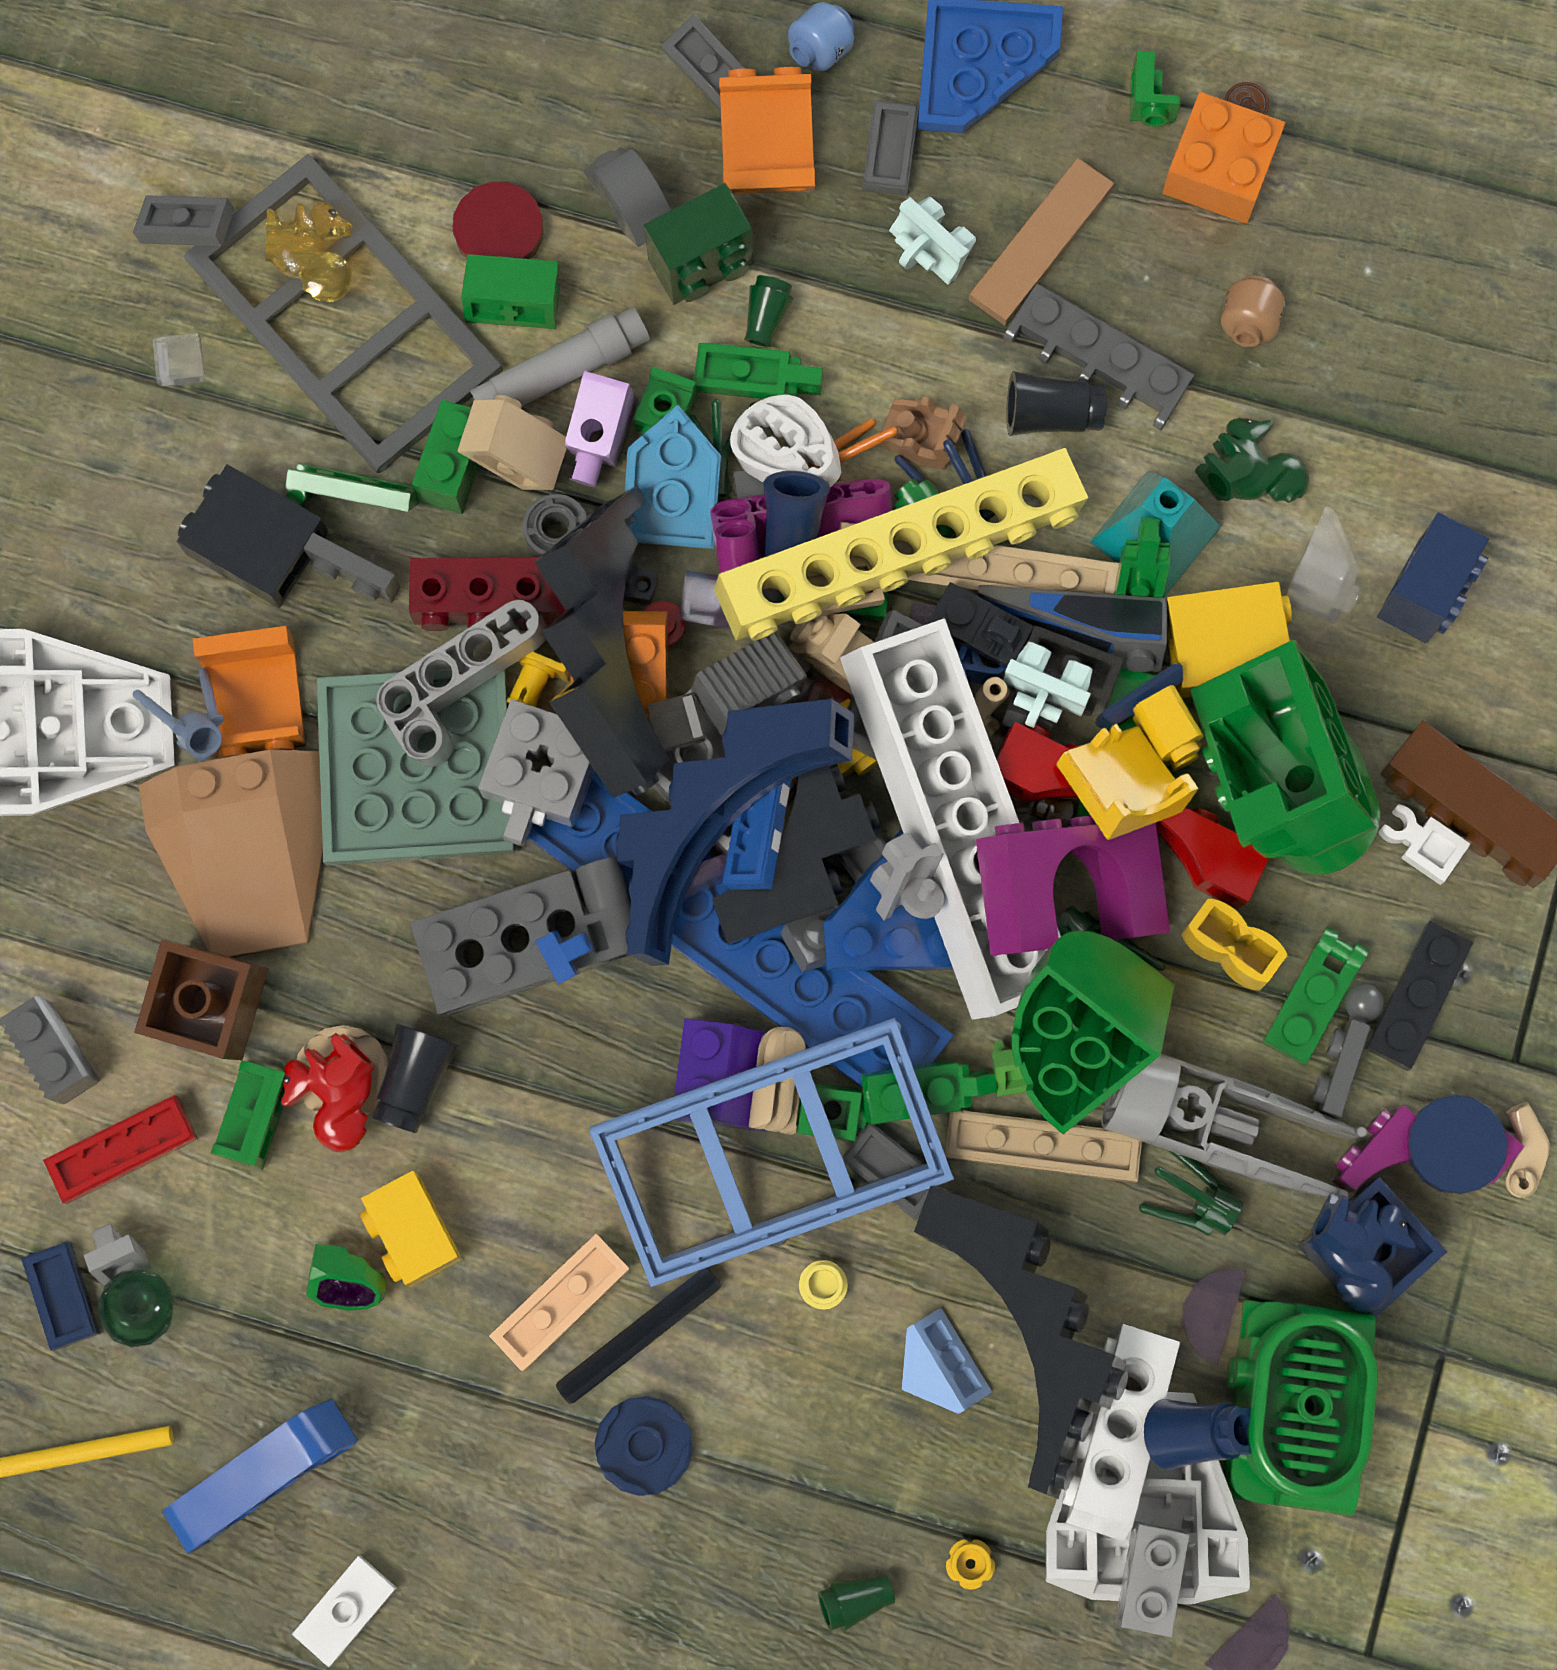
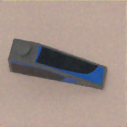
(1112, 623)

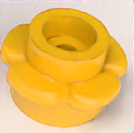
(983, 1568)

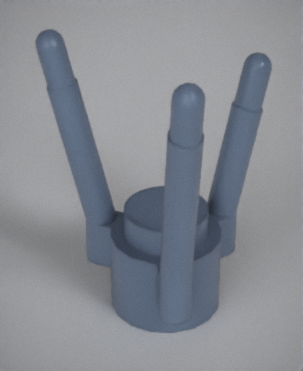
(195, 731)

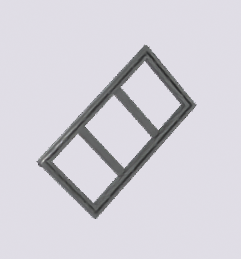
(321, 391)

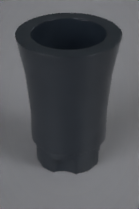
(1053, 405)
(412, 1077)

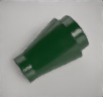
(766, 309)
(854, 1600)

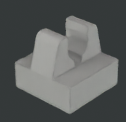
(114, 1254)

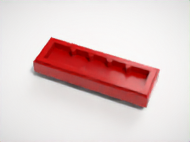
(120, 1149)

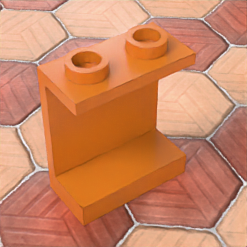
(767, 131)
(254, 689)

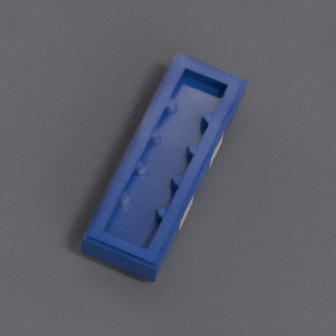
(756, 842)

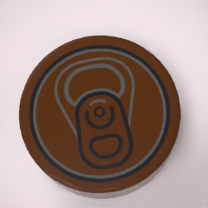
(1248, 96)

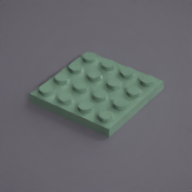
(386, 803)

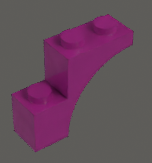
(1389, 1147)

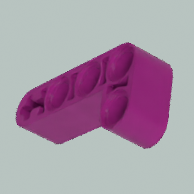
(741, 522)

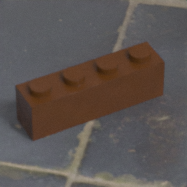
(1475, 804)

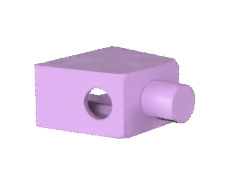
(600, 407)

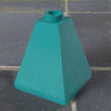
(1181, 518)

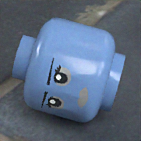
(821, 36)

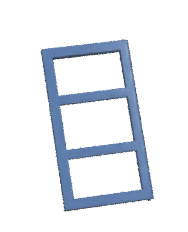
(753, 1237)

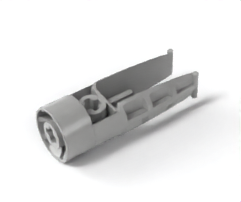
(1152, 1100)

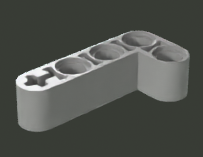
(466, 676)

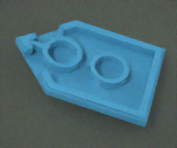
(678, 478)

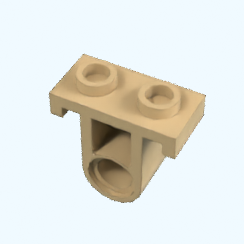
(825, 641)

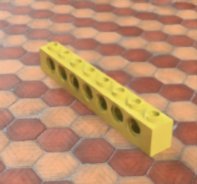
(1048, 478)

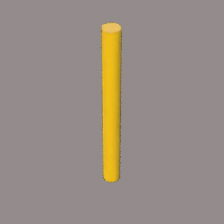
(86, 1451)

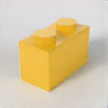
(409, 1229)

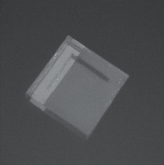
(178, 359)

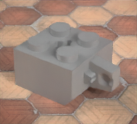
(512, 780)

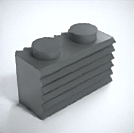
(750, 678)
(49, 1050)

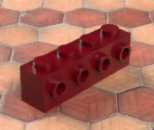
(471, 588)

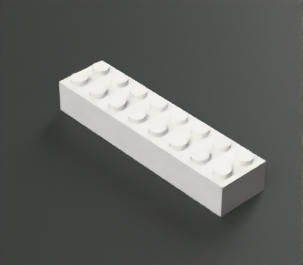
(942, 791)

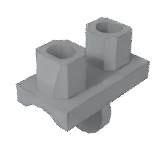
(908, 878)

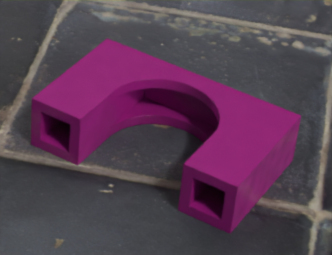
(1021, 870)

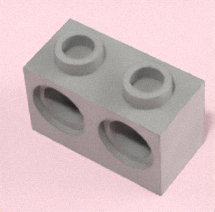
(1152, 1579)

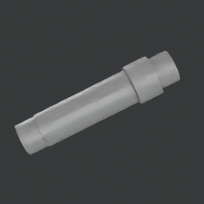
(599, 345)

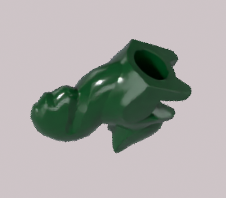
(1246, 472)

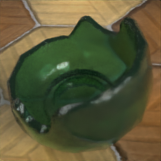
(136, 1307)

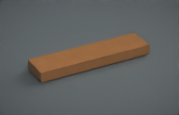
(1041, 241)

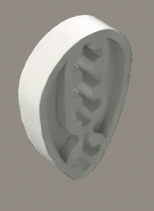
(802, 431)

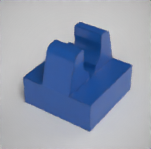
(560, 954)

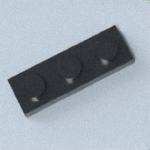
(1418, 996)

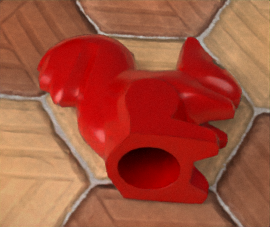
(341, 1084)

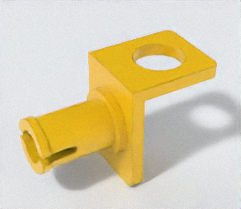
(534, 678)

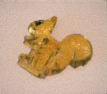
(299, 252)

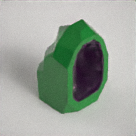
(343, 1280)

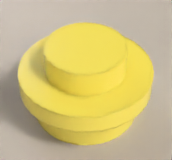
(823, 1284)

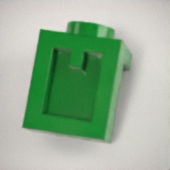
(1145, 97)

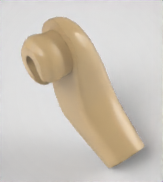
(988, 699)
(1529, 1164)

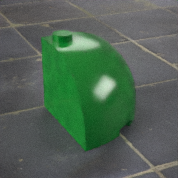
(1087, 1025)

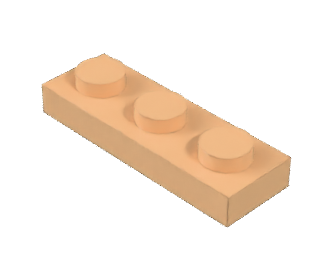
(559, 1303)

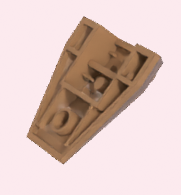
(242, 846)

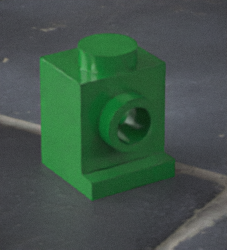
(666, 389)
(849, 1118)

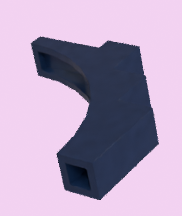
(707, 795)

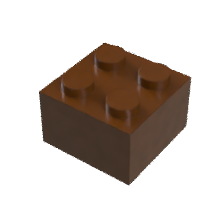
(201, 1000)

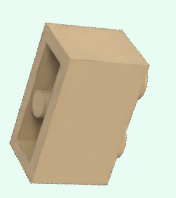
(513, 443)

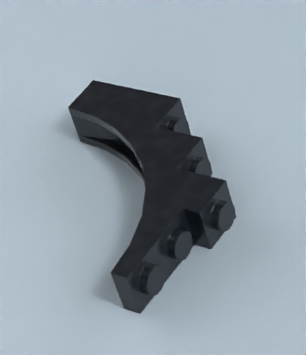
(1047, 1312)

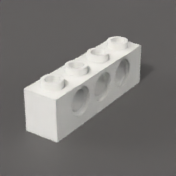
(1113, 1508)

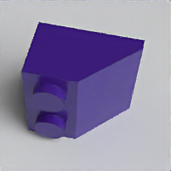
(714, 1053)

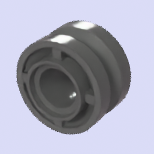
(545, 512)

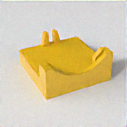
(1124, 781)

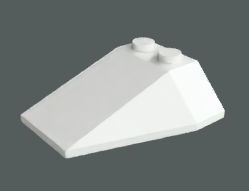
(74, 723)
(1180, 1499)

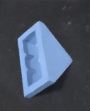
(940, 1366)

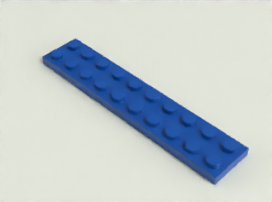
(760, 968)

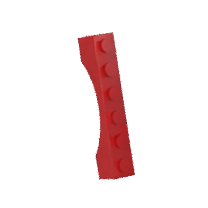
(1205, 848)

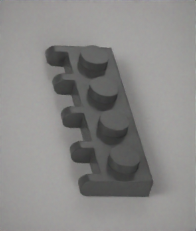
(1101, 352)

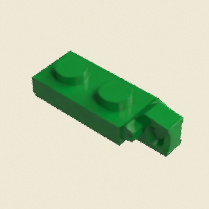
(753, 372)
(1144, 563)
(944, 1084)

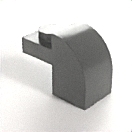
(629, 190)

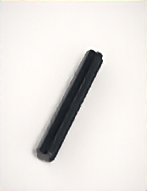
(638, 1335)

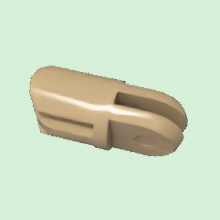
(778, 1104)

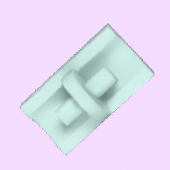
(928, 242)
(1028, 676)

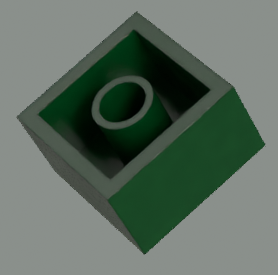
(700, 244)

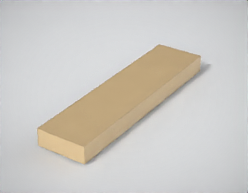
(1041, 1146)

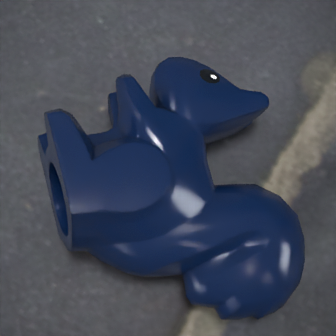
(1350, 1247)

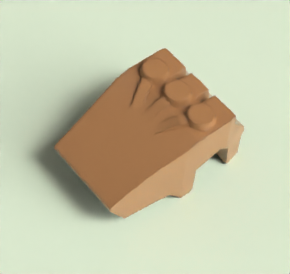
(923, 431)

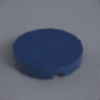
(1456, 1144)
(643, 1445)

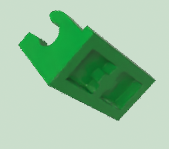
(510, 291)
(251, 1115)

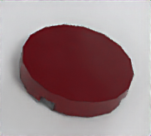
(498, 222)

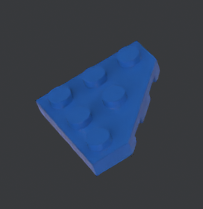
(981, 56)
(863, 941)

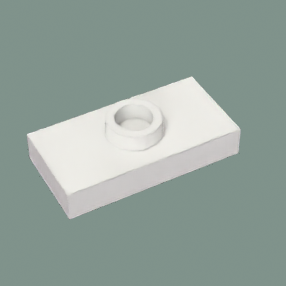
(344, 1611)

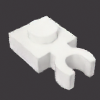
(1430, 848)

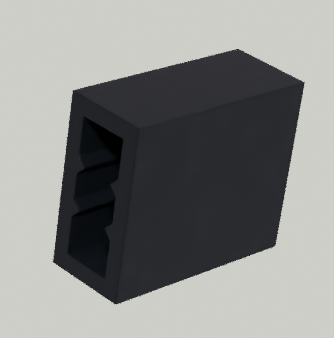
(250, 535)

